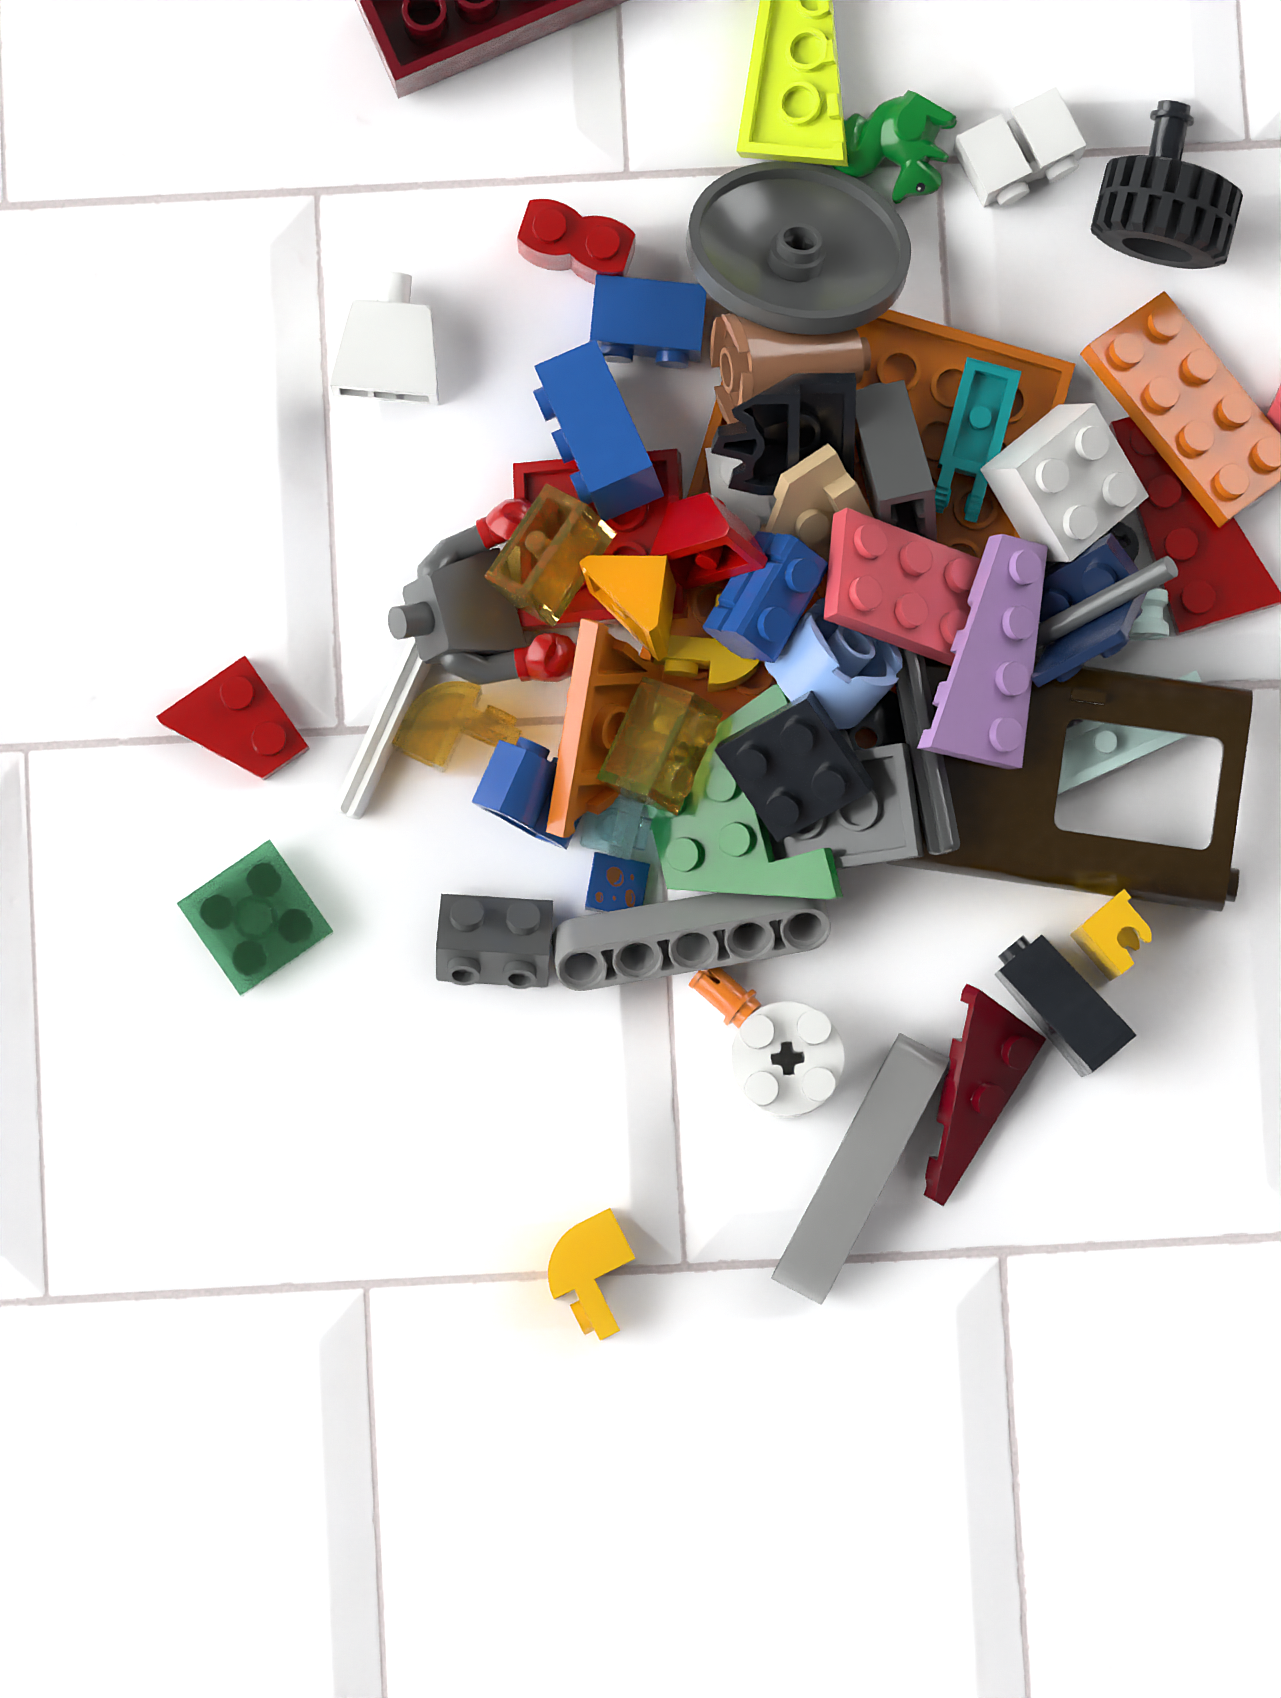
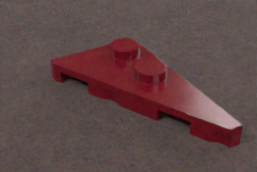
(980, 1082)

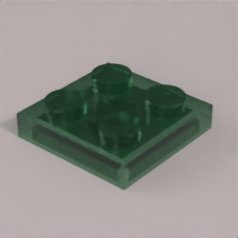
(255, 918)

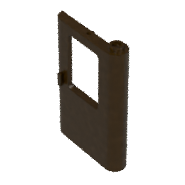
(1010, 813)

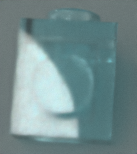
(618, 829)

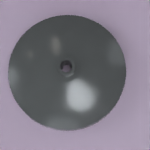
(798, 247)

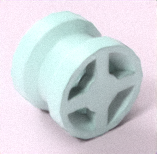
(1150, 622)

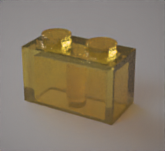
(542, 557)
(660, 745)

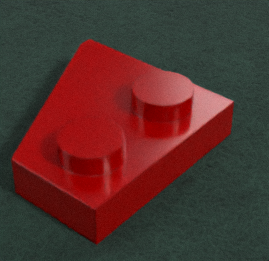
(237, 721)

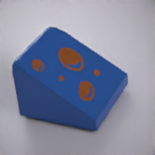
(616, 883)

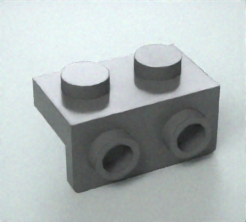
(494, 941)

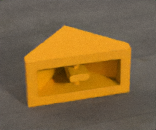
(637, 593)

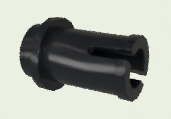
(1170, 128)

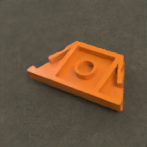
(598, 697)

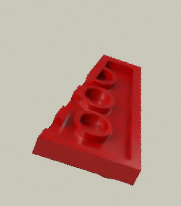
(1216, 566)

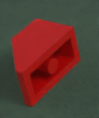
(706, 542)

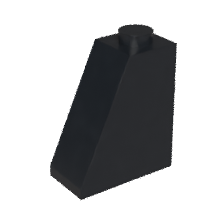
(1063, 1004)

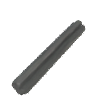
(927, 766)

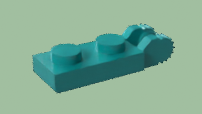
(976, 430)

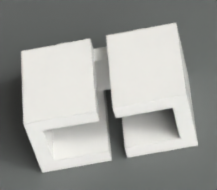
(1044, 139)

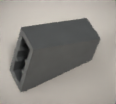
(894, 459)

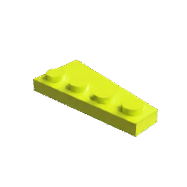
(794, 86)

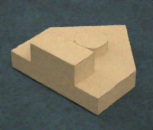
(809, 498)

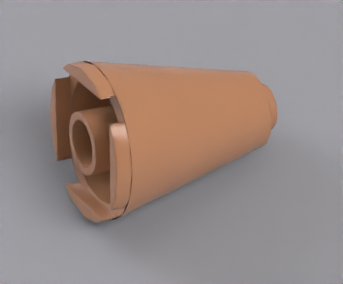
(760, 357)

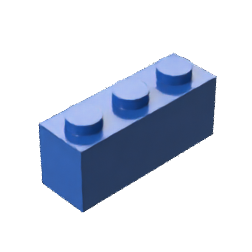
(596, 432)

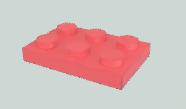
(897, 585)

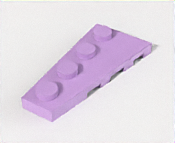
(990, 682)

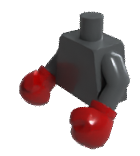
(466, 620)

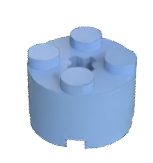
(838, 664)

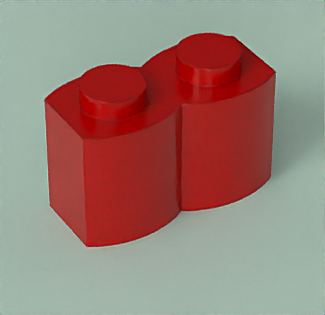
(562, 239)

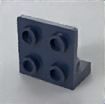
(1072, 582)

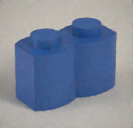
(520, 789)

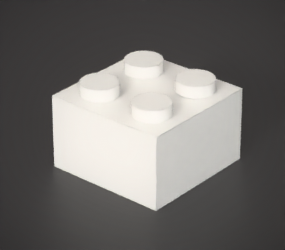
(1065, 481)

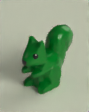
(903, 133)

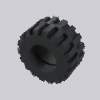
(1166, 211)

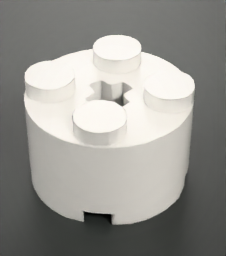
(809, 1035)

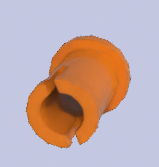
(725, 995)

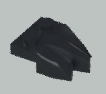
(788, 426)

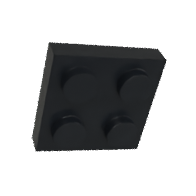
(794, 766)

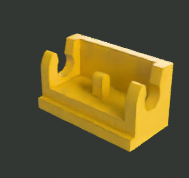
(1109, 932)

